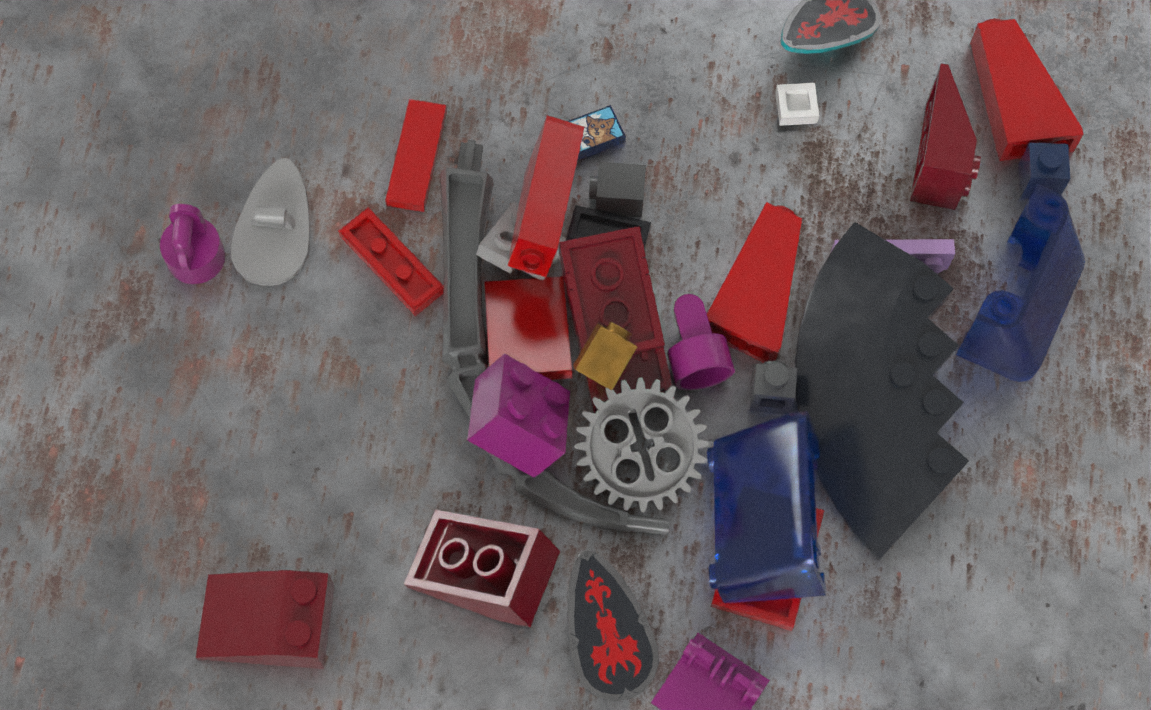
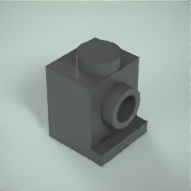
(776, 382)

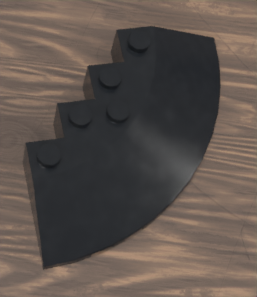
(871, 386)

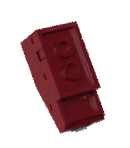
(611, 282)

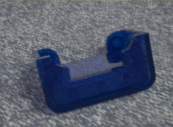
(1016, 331)
(766, 511)

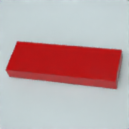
(416, 155)
(391, 261)

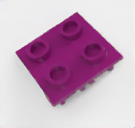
(709, 680)

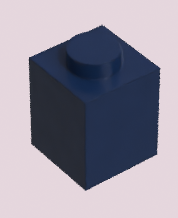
(1044, 165)

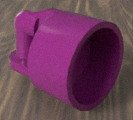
(191, 246)
(700, 356)

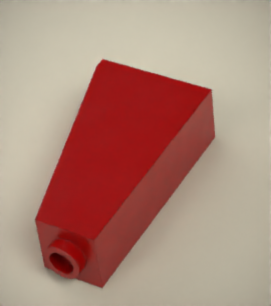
(1019, 92)
(545, 196)
(757, 289)

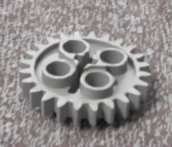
(605, 455)

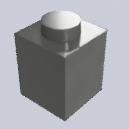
(619, 188)

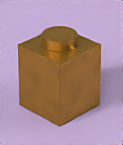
(605, 354)

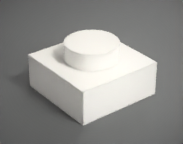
(797, 104)

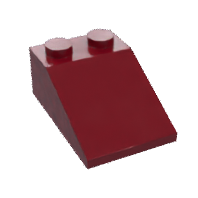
(946, 147)
(484, 566)
(267, 618)

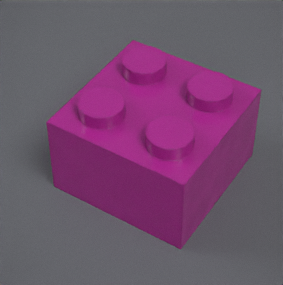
(519, 416)

